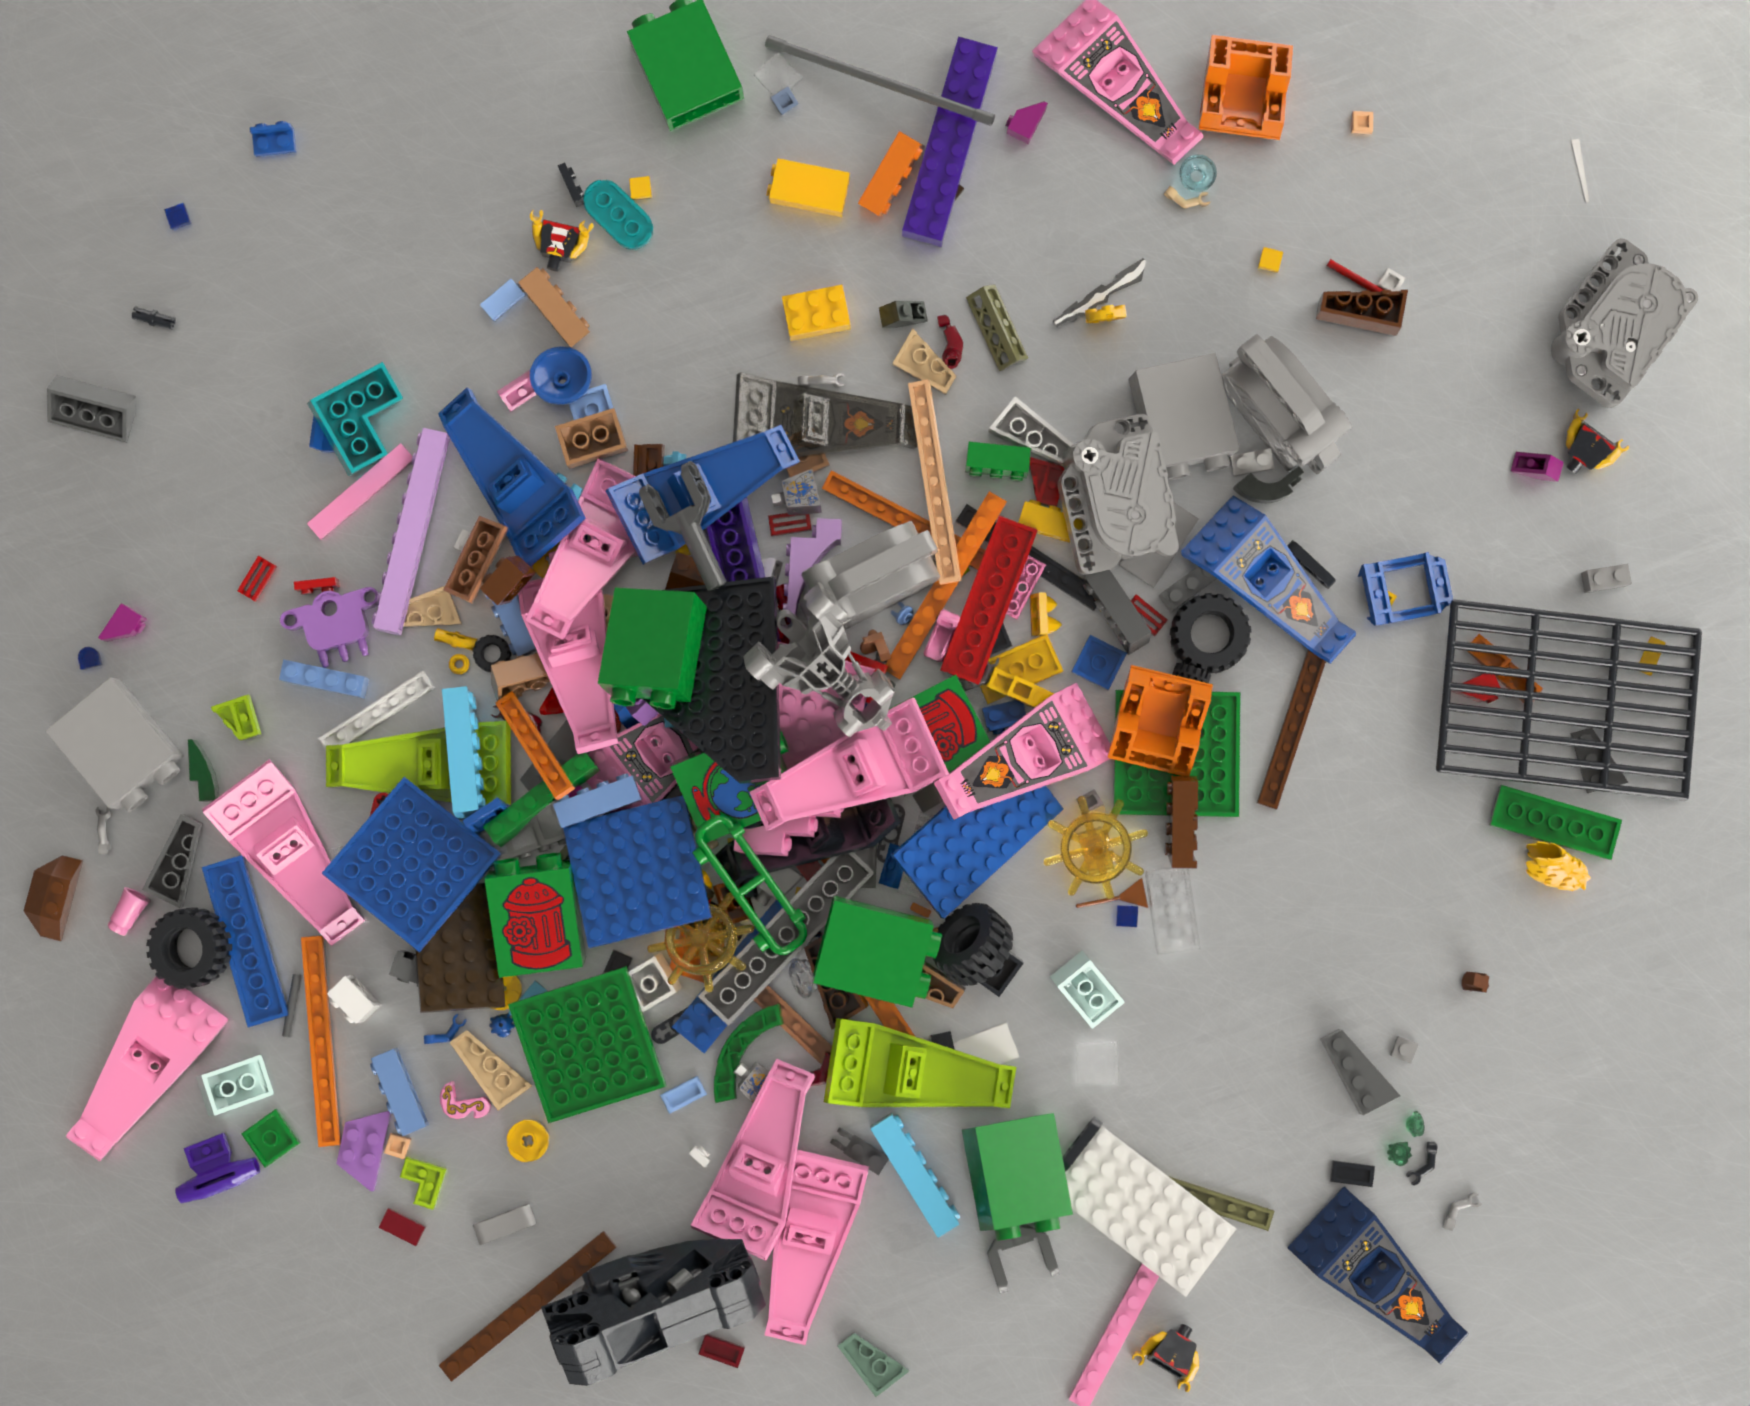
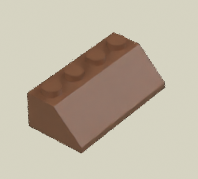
(476, 559)

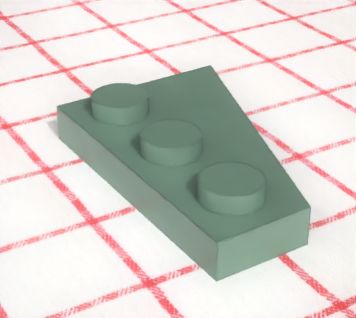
(871, 1364)

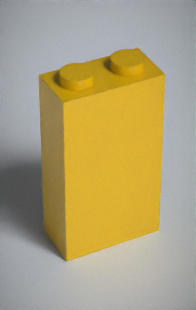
(808, 187)

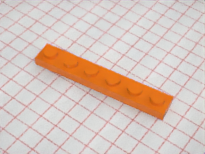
(535, 745)

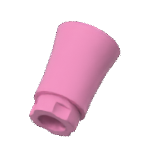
(127, 910)

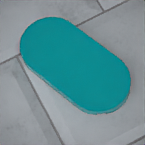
(618, 214)

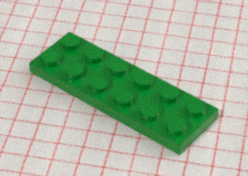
(1555, 822)

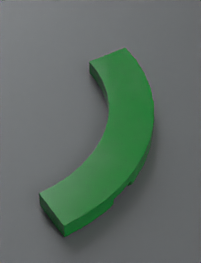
(736, 1046)

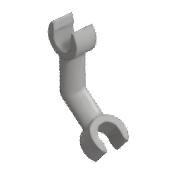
(810, 380)
(103, 844)
(1450, 1221)

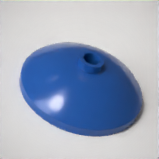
(558, 365)

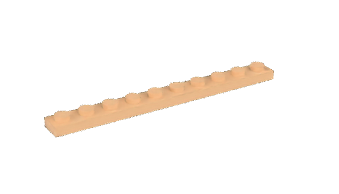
(934, 481)

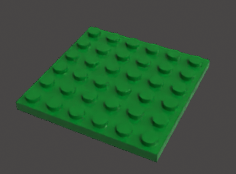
(1214, 766)
(587, 1044)

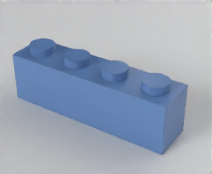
(514, 627)
(324, 679)
(597, 801)
(399, 1091)

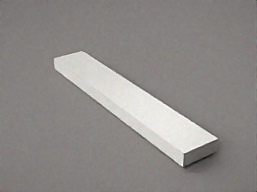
(379, 711)

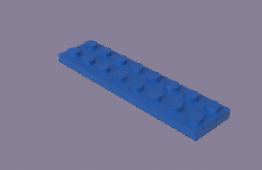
(250, 953)
(698, 1021)

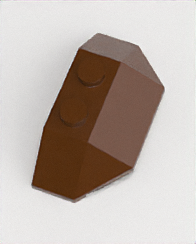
(52, 896)

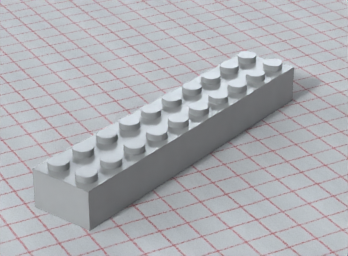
(736, 988)

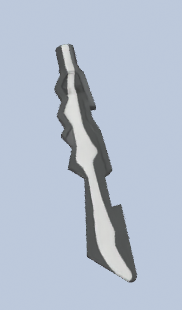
(1100, 295)

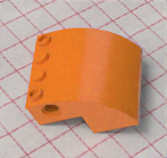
(1245, 87)
(1160, 721)

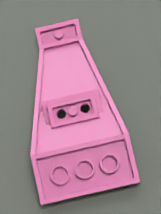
(574, 670)

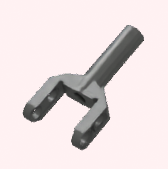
(688, 523)
(1028, 1234)

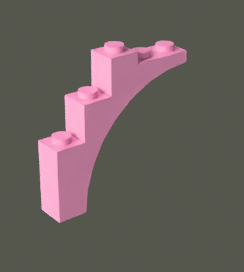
(778, 840)

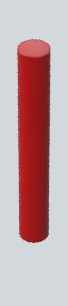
(1353, 276)

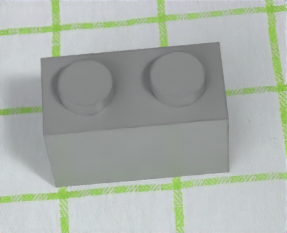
(1606, 578)

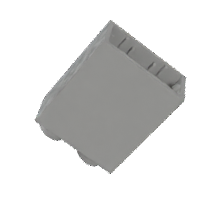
(1187, 412)
(116, 745)

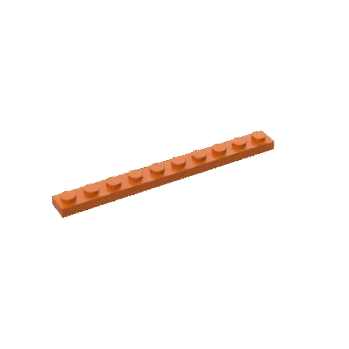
(882, 508)
(940, 594)
(320, 1041)

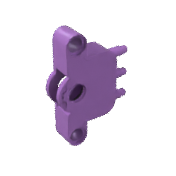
(335, 631)

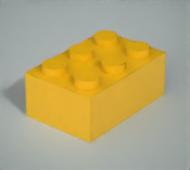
(816, 312)

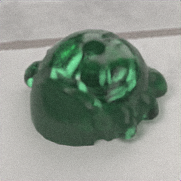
(1415, 1124)
(1403, 1154)

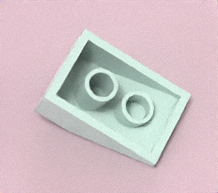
(1087, 989)
(234, 1085)

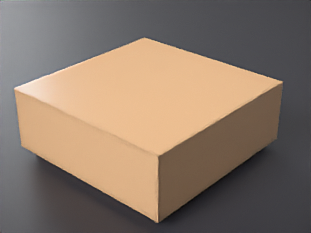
(1362, 122)
(397, 1145)

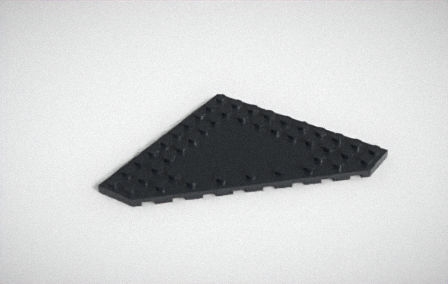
(729, 709)

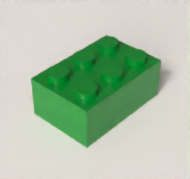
(997, 461)

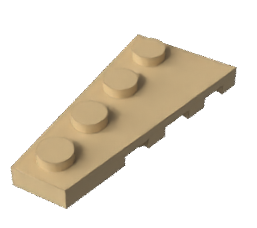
(491, 1073)

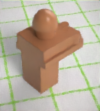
(875, 642)

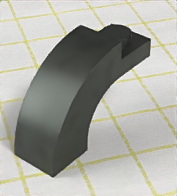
(1262, 492)

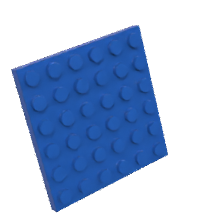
(411, 864)
(637, 871)

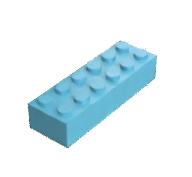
(462, 751)
(914, 1174)

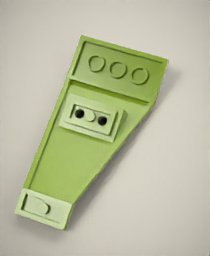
(385, 761)
(873, 1066)

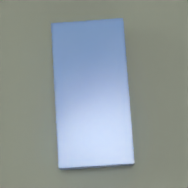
(502, 299)
(683, 1094)

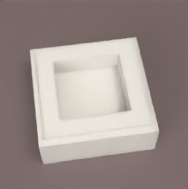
(1391, 280)

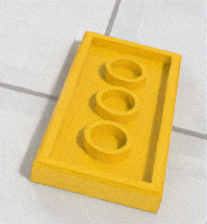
(1030, 661)

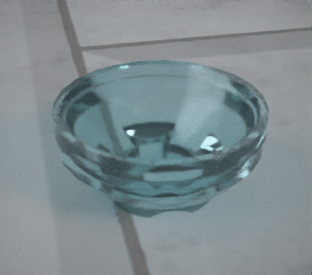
(1198, 163)

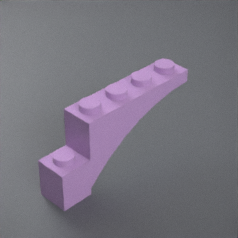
(805, 554)

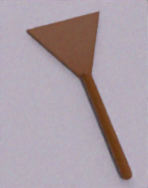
(1134, 894)

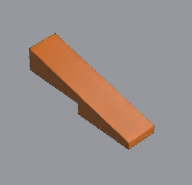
(1501, 661)

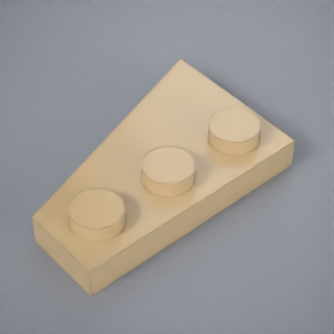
(922, 363)
(432, 610)

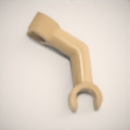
(1173, 195)

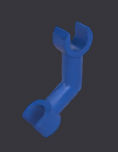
(440, 1038)

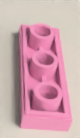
(1029, 576)

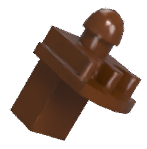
(1475, 982)

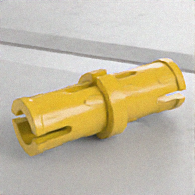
(455, 639)

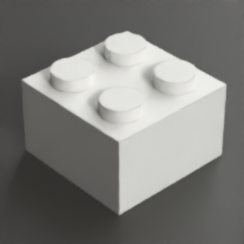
(651, 981)
(353, 999)

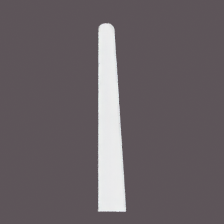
(1578, 156)

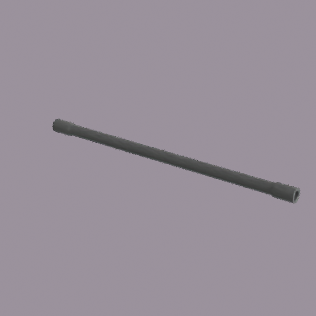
(976, 114)

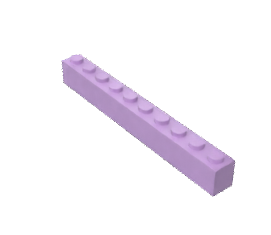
(411, 531)

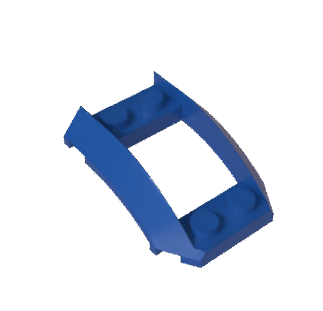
(1377, 592)

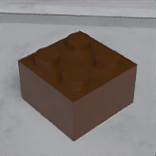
(507, 579)

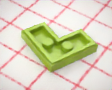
(429, 1178)

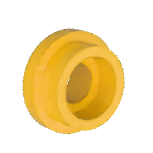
(454, 659)

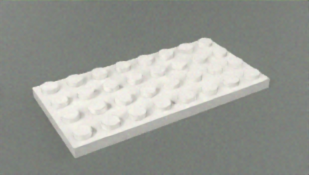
(1145, 1211)

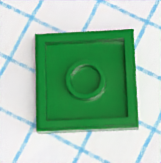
(270, 1138)

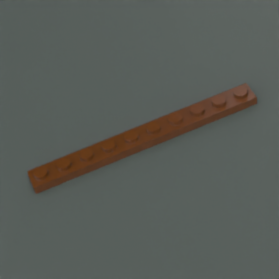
(527, 1306)

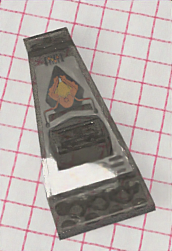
(839, 421)

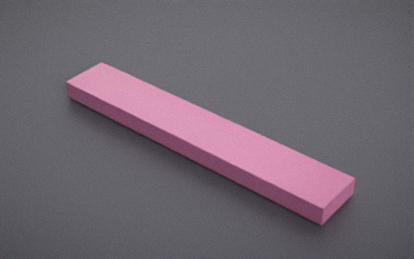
(360, 491)

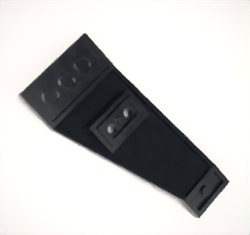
(855, 830)

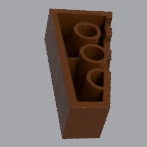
(1182, 821)
(835, 1001)

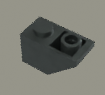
(902, 314)

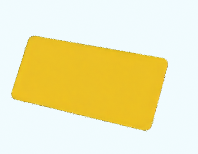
(1651, 657)

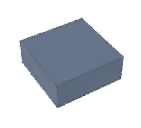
(784, 100)

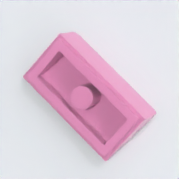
(517, 391)

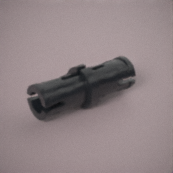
(153, 317)

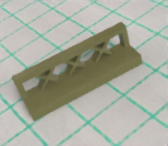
(1000, 324)

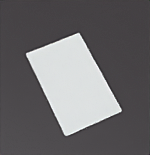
(992, 1045)

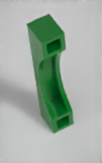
(515, 817)

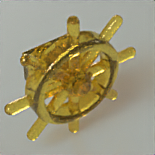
(1095, 848)
(702, 941)

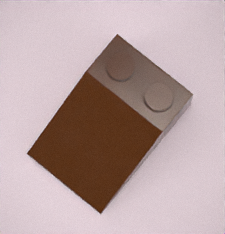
(683, 573)

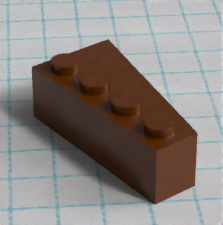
(1364, 309)

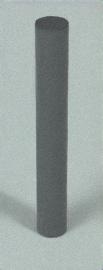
(291, 1005)

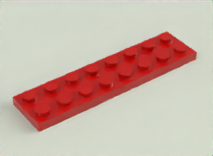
(989, 600)

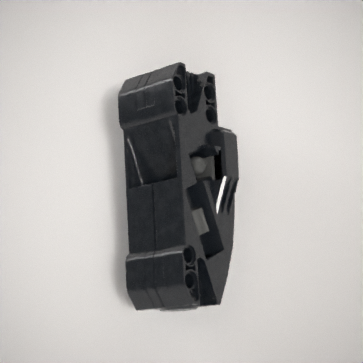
(651, 1305)

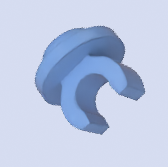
(904, 615)

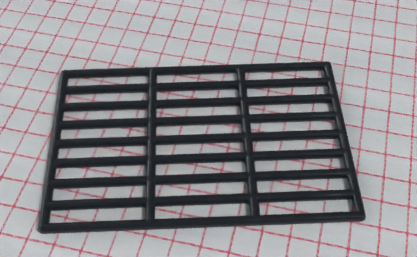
(1529, 695)

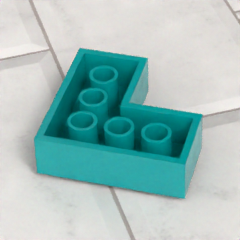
(345, 415)

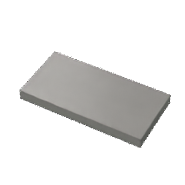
(1152, 565)

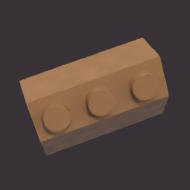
(591, 438)

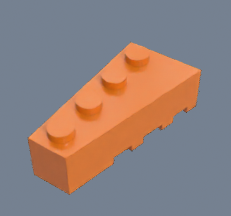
(891, 173)

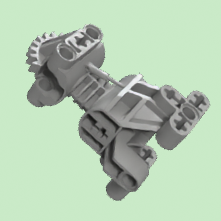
(818, 662)

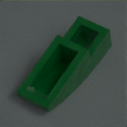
(202, 772)

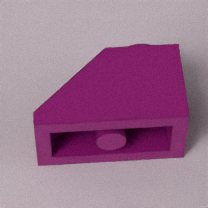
(1025, 121)
(1537, 466)
(123, 624)

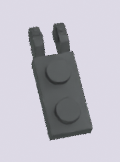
(861, 1152)

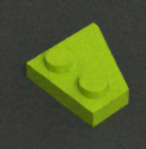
(239, 717)

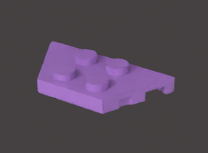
(363, 1147)

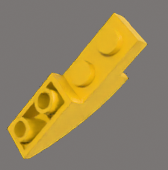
(1018, 688)

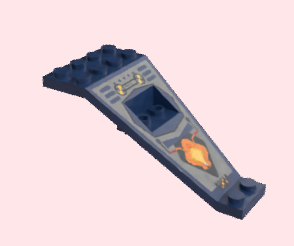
(1347, 1248)

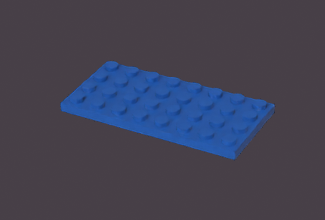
(956, 856)

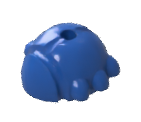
(505, 1030)

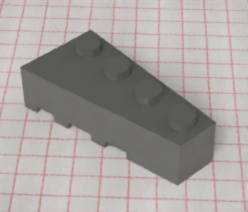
(562, 747)
(1361, 1078)

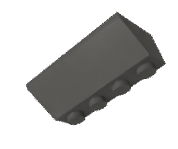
(90, 408)

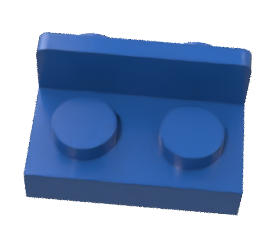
(273, 139)
(1002, 716)

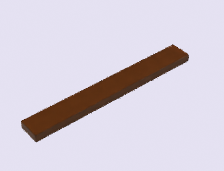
(1291, 731)

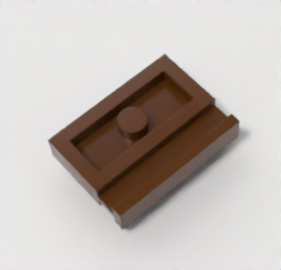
(647, 458)

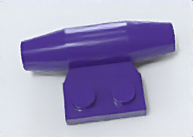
(214, 1170)

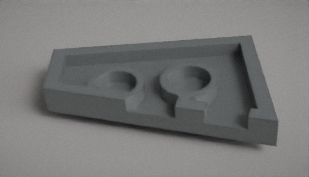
(1594, 755)

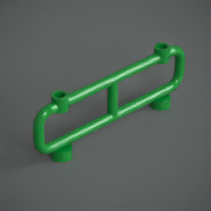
(704, 854)

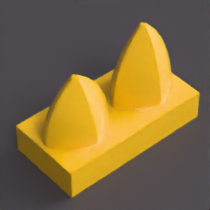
(1041, 623)

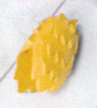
(1556, 867)

